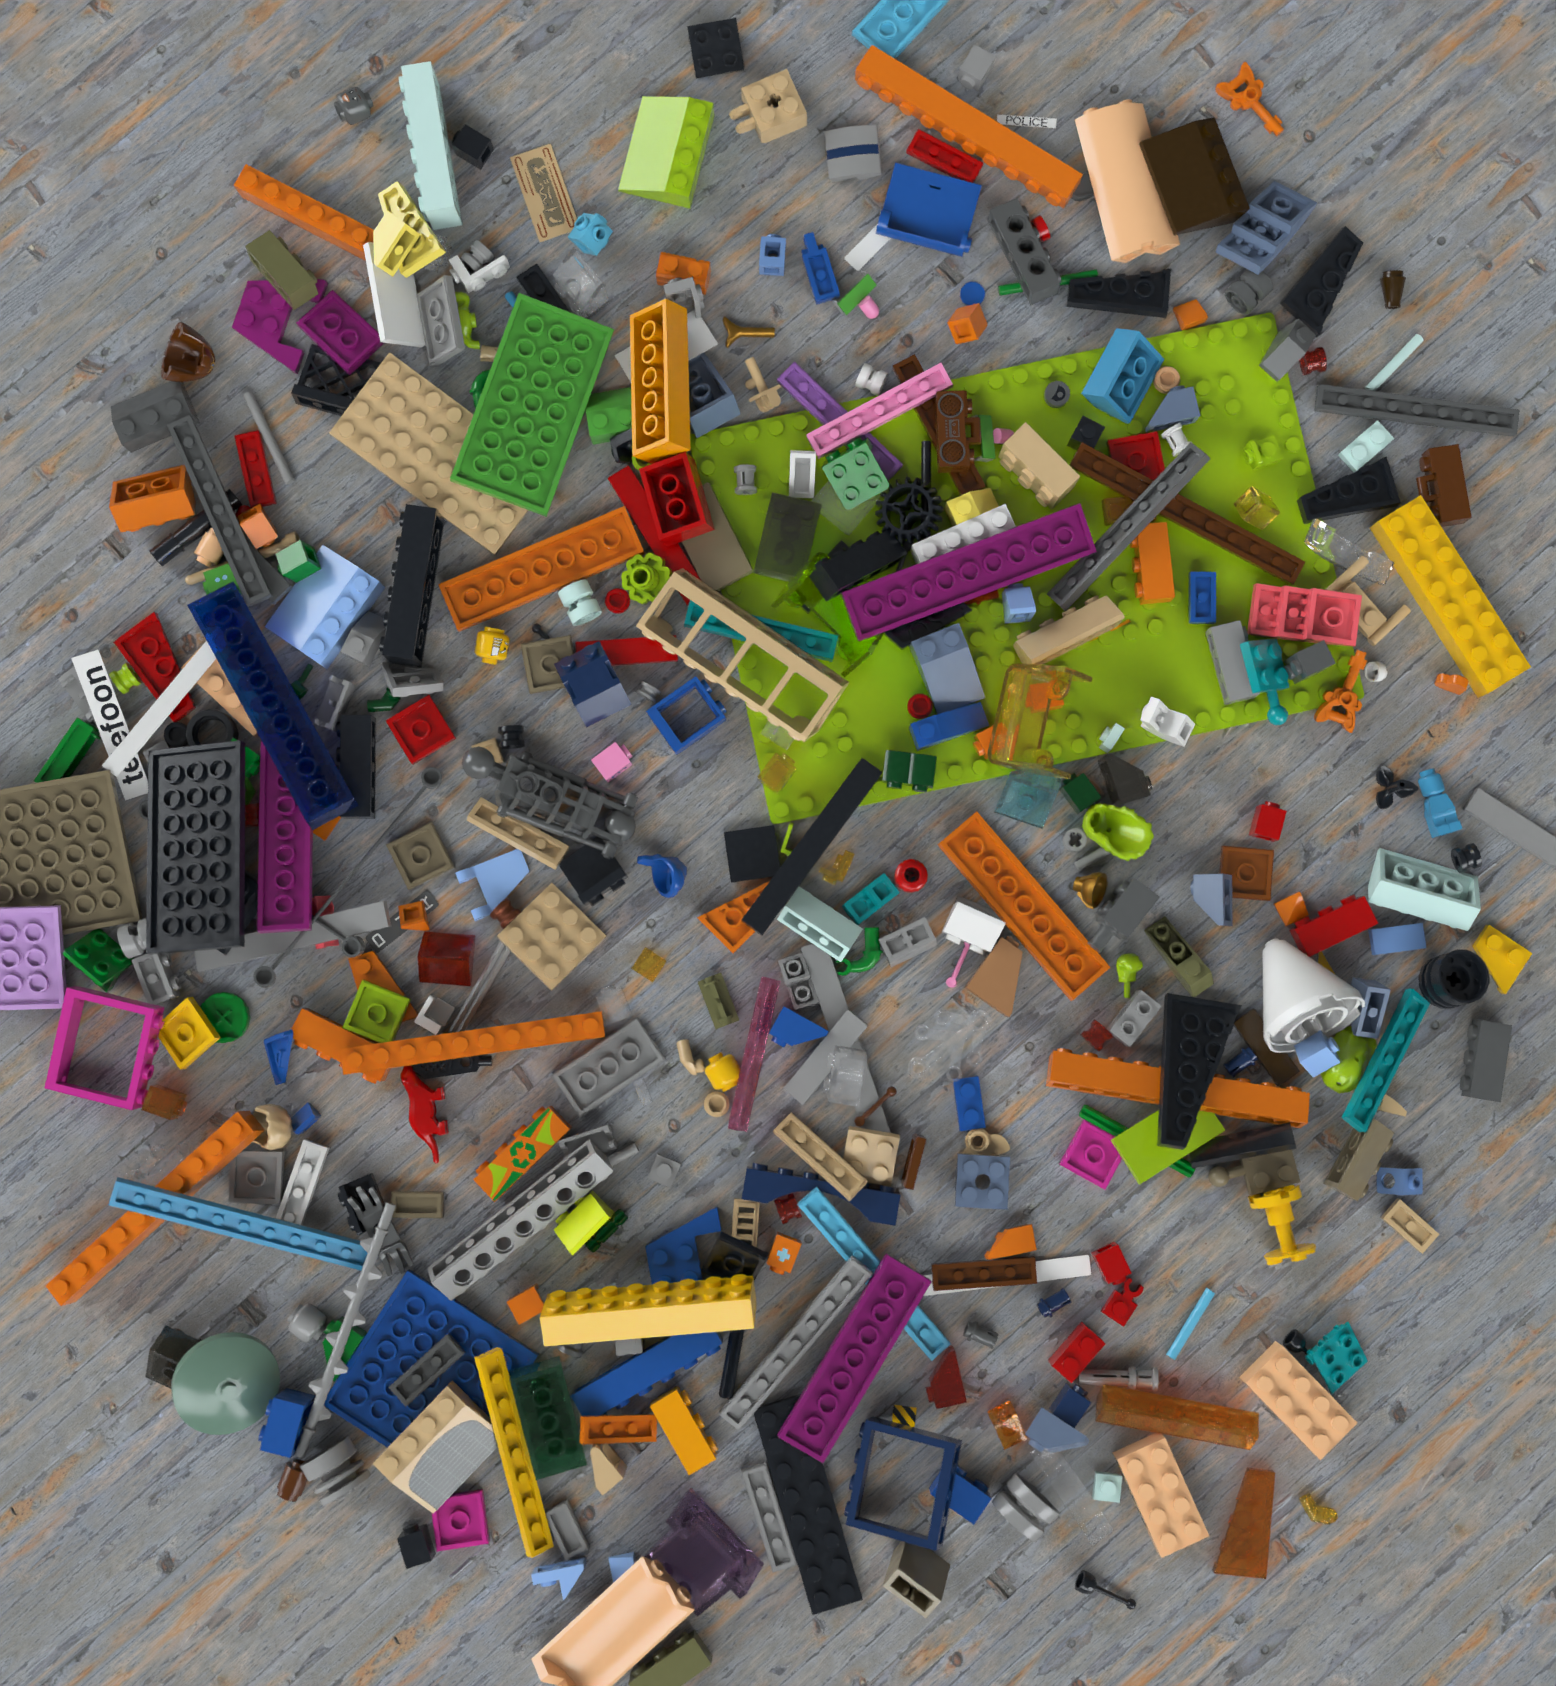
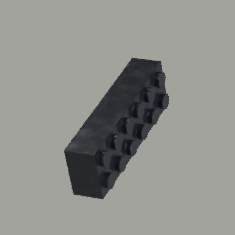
(412, 585)

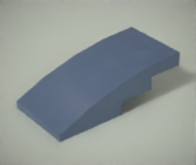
(1266, 227)

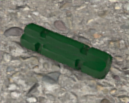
(606, 1230)

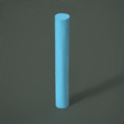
(1190, 1324)

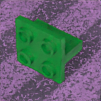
(98, 958)

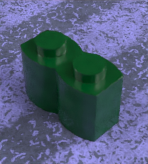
(909, 770)

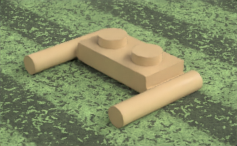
(1371, 620)

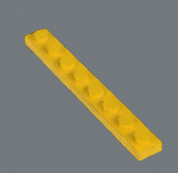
(514, 1452)

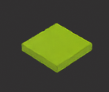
(376, 1012)

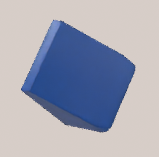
(304, 1119)

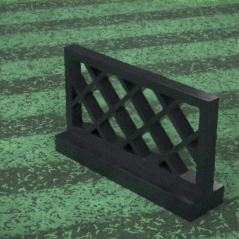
(325, 400)

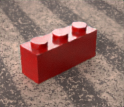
(1333, 925)

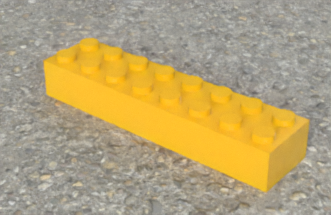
(1450, 597)
(649, 1310)

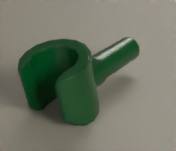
(298, 685)

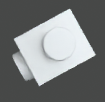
(478, 279)

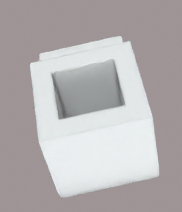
(1166, 723)

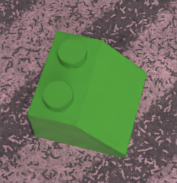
(609, 414)

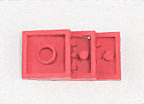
(1304, 614)

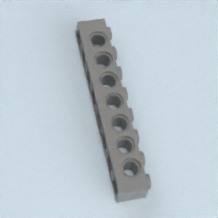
(447, 1271)

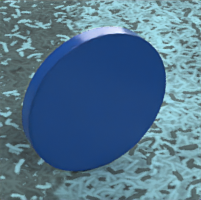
(972, 293)

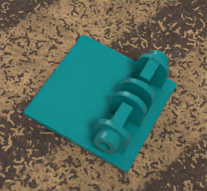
(1337, 1356)

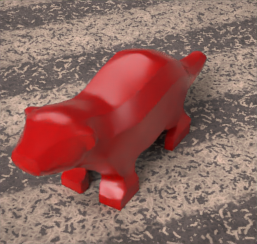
(423, 1109)

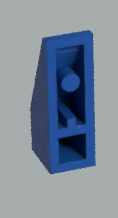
(948, 725)

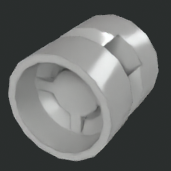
(132, 938)

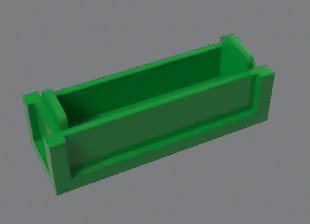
(69, 751)

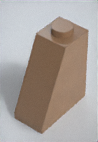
(998, 976)

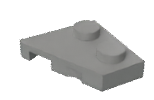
(412, 680)

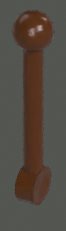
(860, 1120)

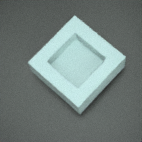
(1110, 737)
(1107, 1486)

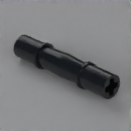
(186, 534)

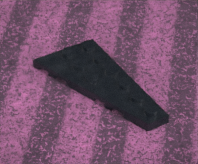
(1191, 1052)

